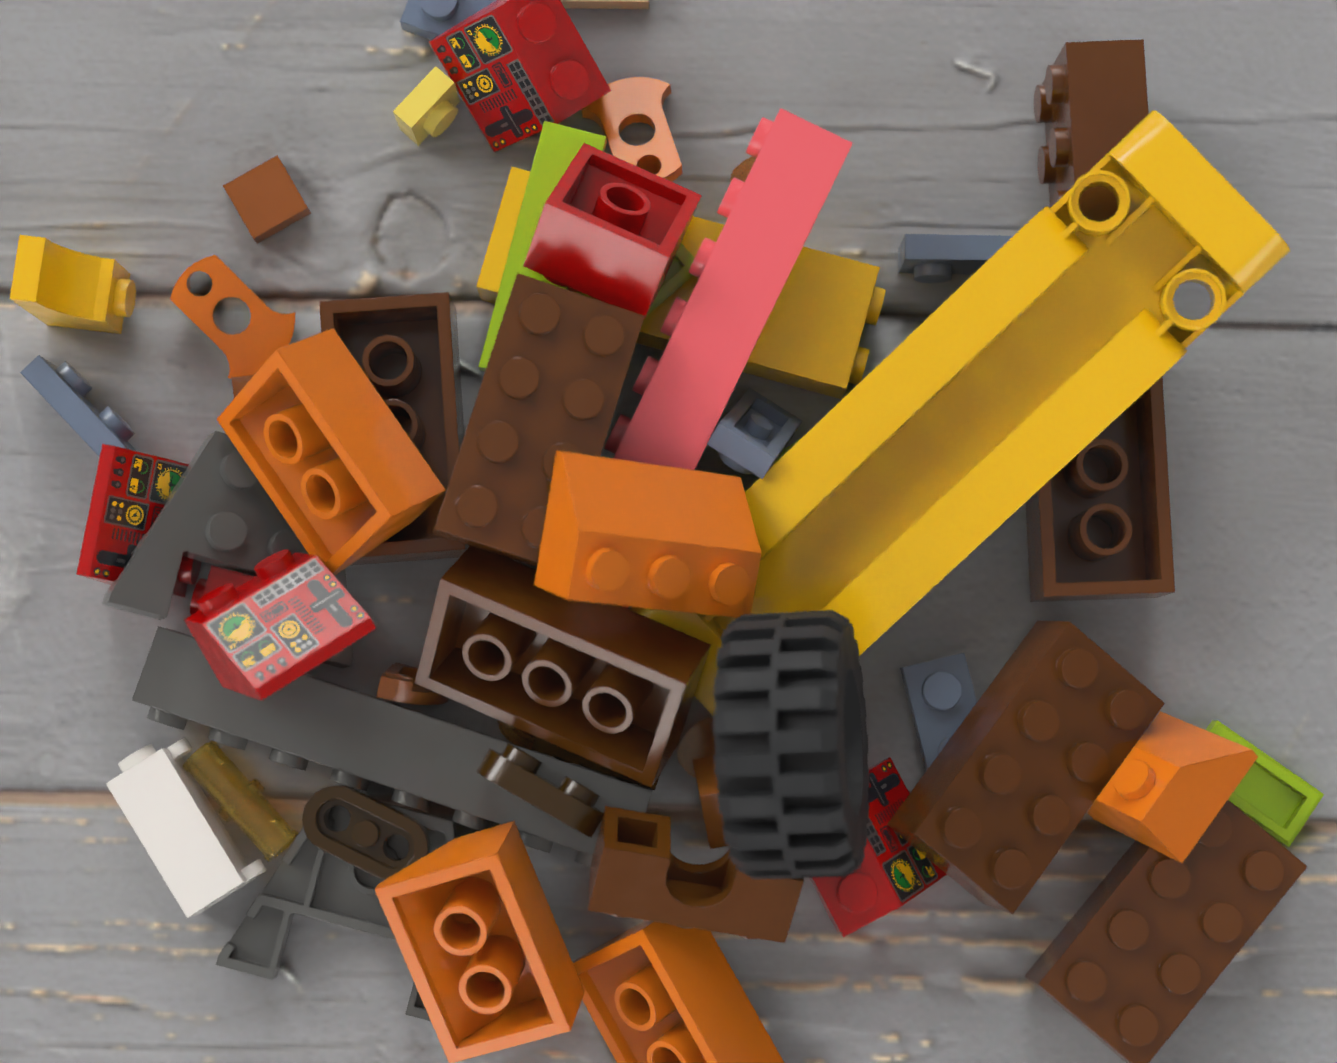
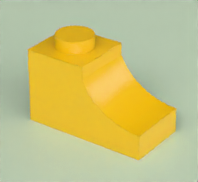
(71, 287)

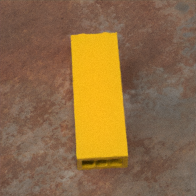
(809, 333)

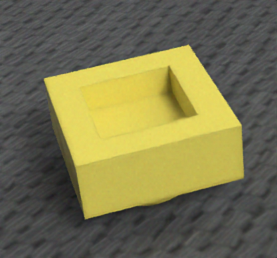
(428, 107)

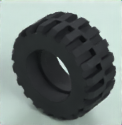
(791, 745)

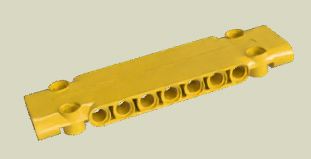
(996, 390)

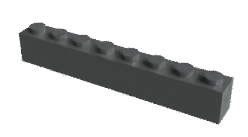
(366, 743)

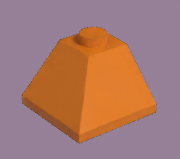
(1172, 786)

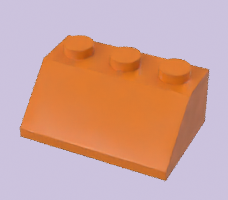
(329, 450)
(648, 537)
(482, 944)
(671, 999)

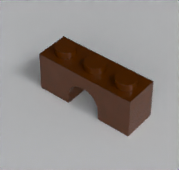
(643, 880)

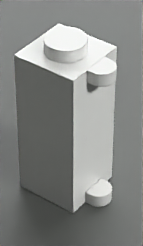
(180, 828)

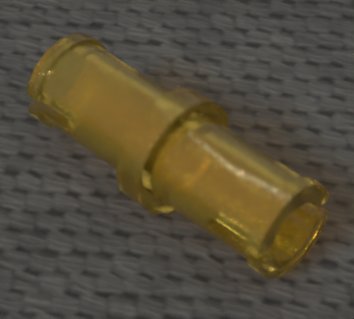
(240, 800)

